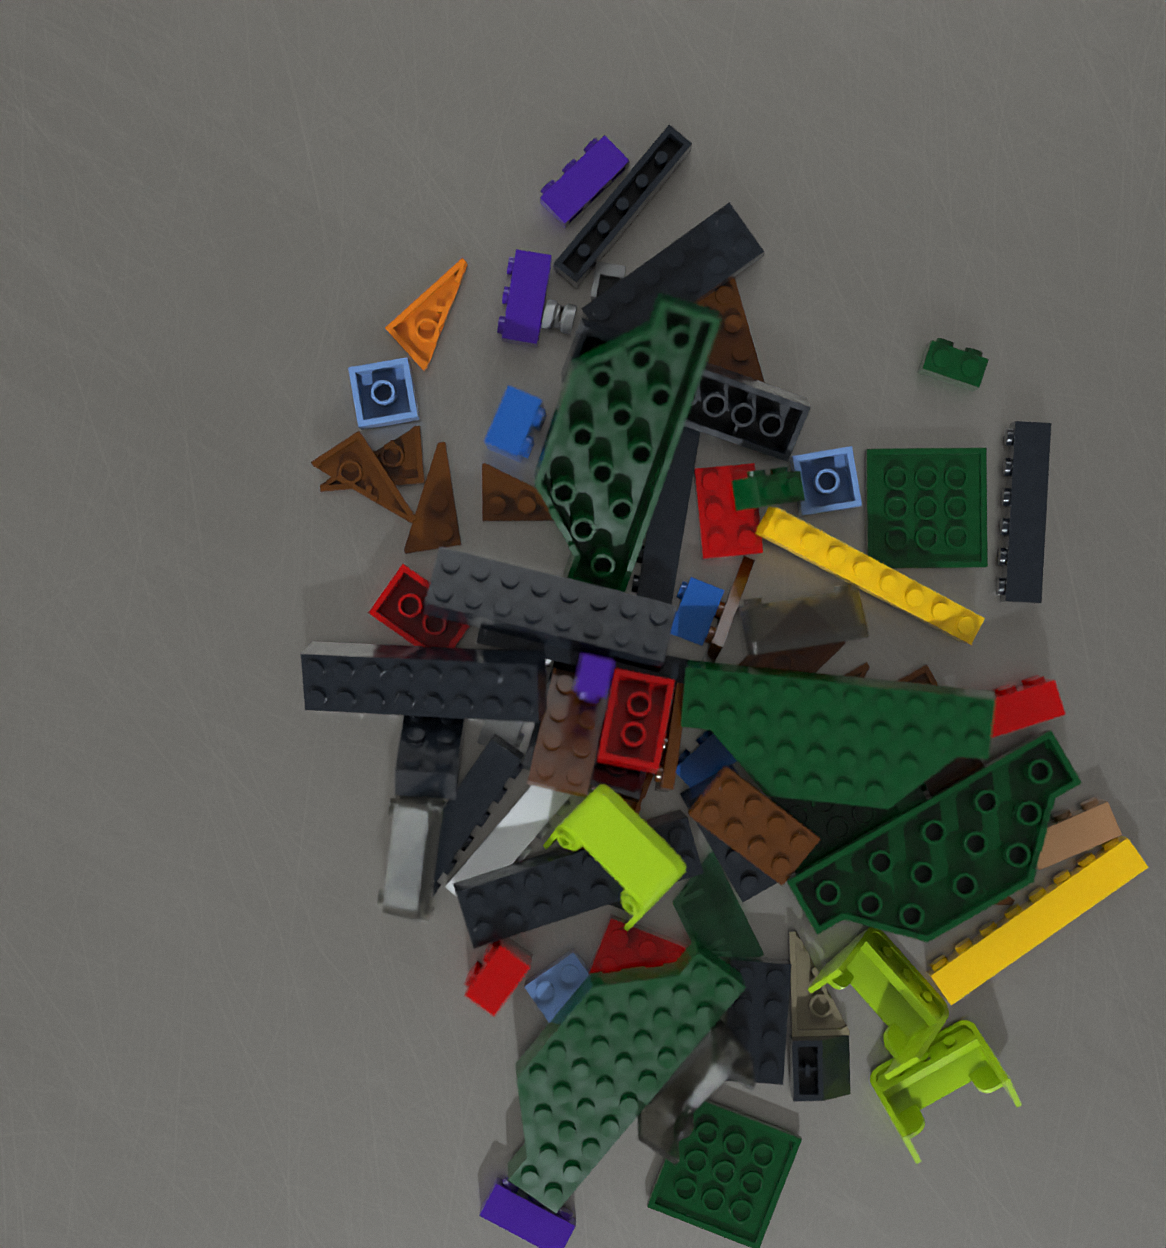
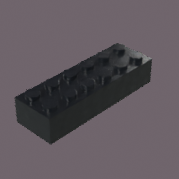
(685, 269)

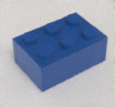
(515, 424)

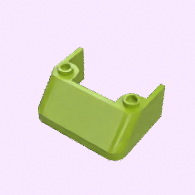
(623, 847)
(893, 991)
(950, 1062)

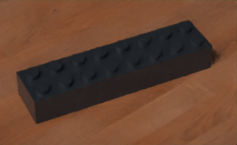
(724, 402)
(549, 609)
(424, 681)
(555, 886)

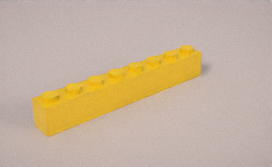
(869, 575)
(1036, 919)

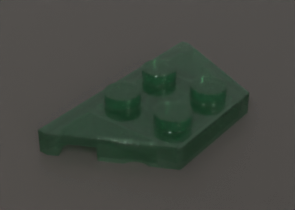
(714, 914)

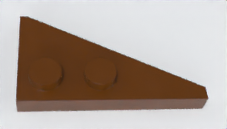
(400, 459)
(360, 469)
(510, 498)
(436, 510)
(726, 611)
(668, 764)

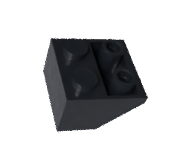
(819, 1067)

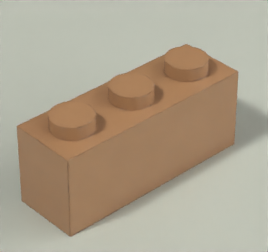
(1078, 831)

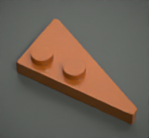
(422, 321)

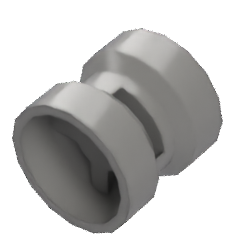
(552, 315)

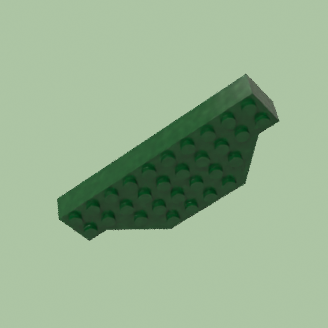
(618, 436)
(835, 732)
(946, 853)
(607, 1061)

